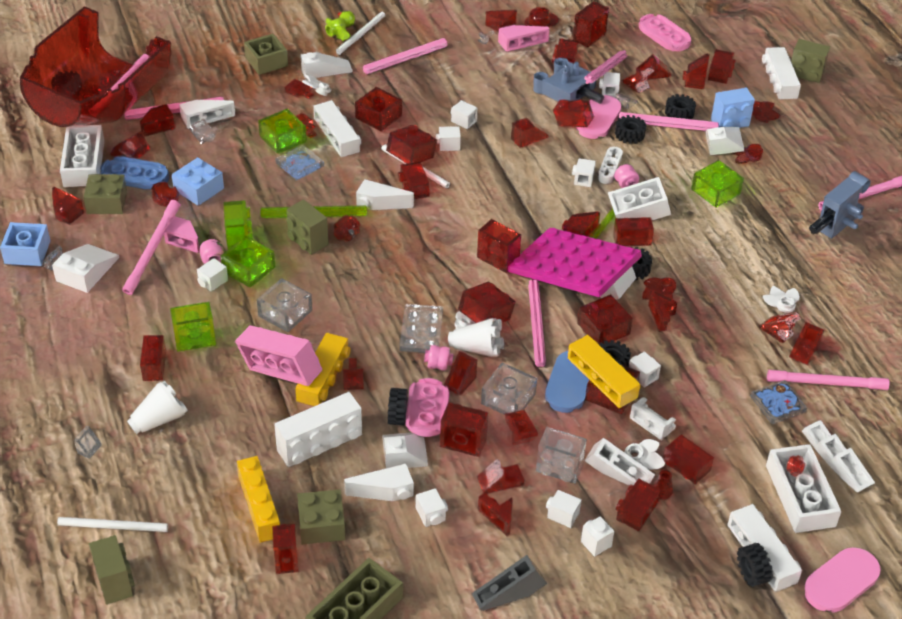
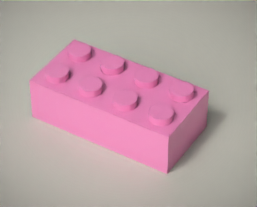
(279, 355)

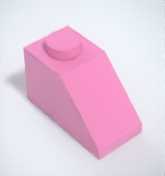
(182, 235)

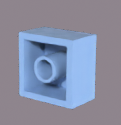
(733, 108)
(198, 181)
(25, 244)

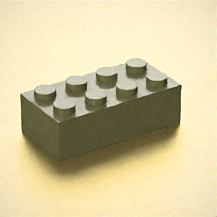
(363, 595)

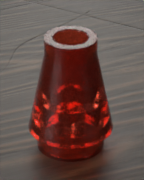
(664, 483)

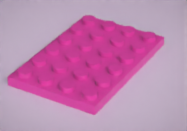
(575, 261)

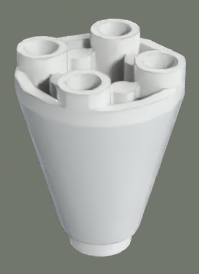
(479, 338)
(157, 409)

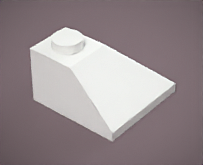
(724, 140)
(404, 449)

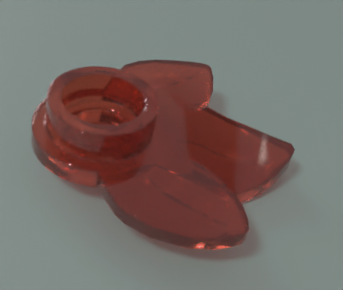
(764, 111)
(752, 153)
(658, 285)

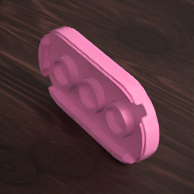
(665, 32)
(604, 118)
(426, 407)
(842, 579)

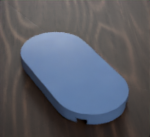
(137, 172)
(566, 386)

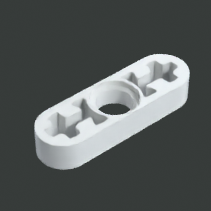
(608, 159)

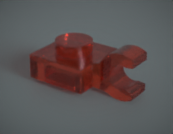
(299, 88)
(308, 122)
(353, 377)

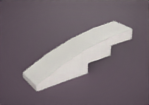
(839, 458)

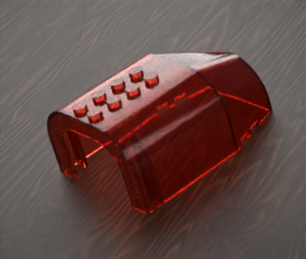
(74, 71)

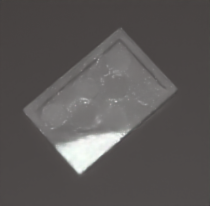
(421, 327)

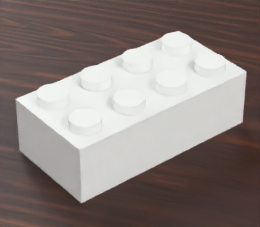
(81, 154)
(318, 429)
(804, 497)

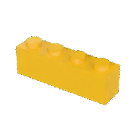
(331, 354)
(603, 371)
(257, 497)

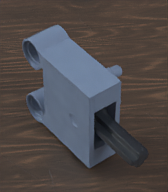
(566, 83)
(841, 206)

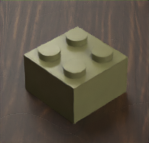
(266, 54)
(809, 60)
(105, 194)
(307, 227)
(321, 516)
(112, 569)

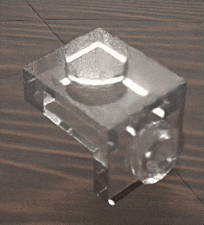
(203, 131)

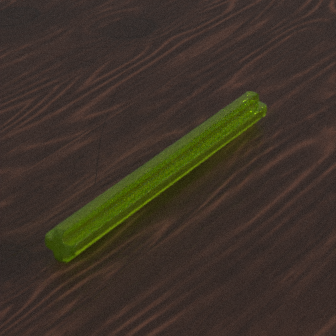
(327, 211)

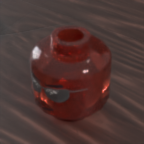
(346, 228)

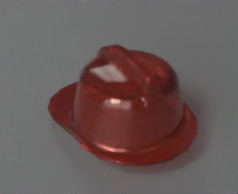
(541, 17)
(132, 147)

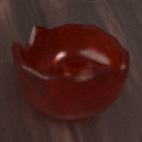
(163, 194)

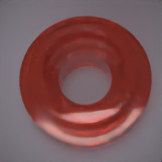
(795, 465)

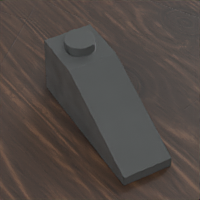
(510, 585)

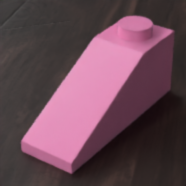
(519, 36)

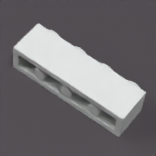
(781, 73)
(337, 128)
(750, 528)

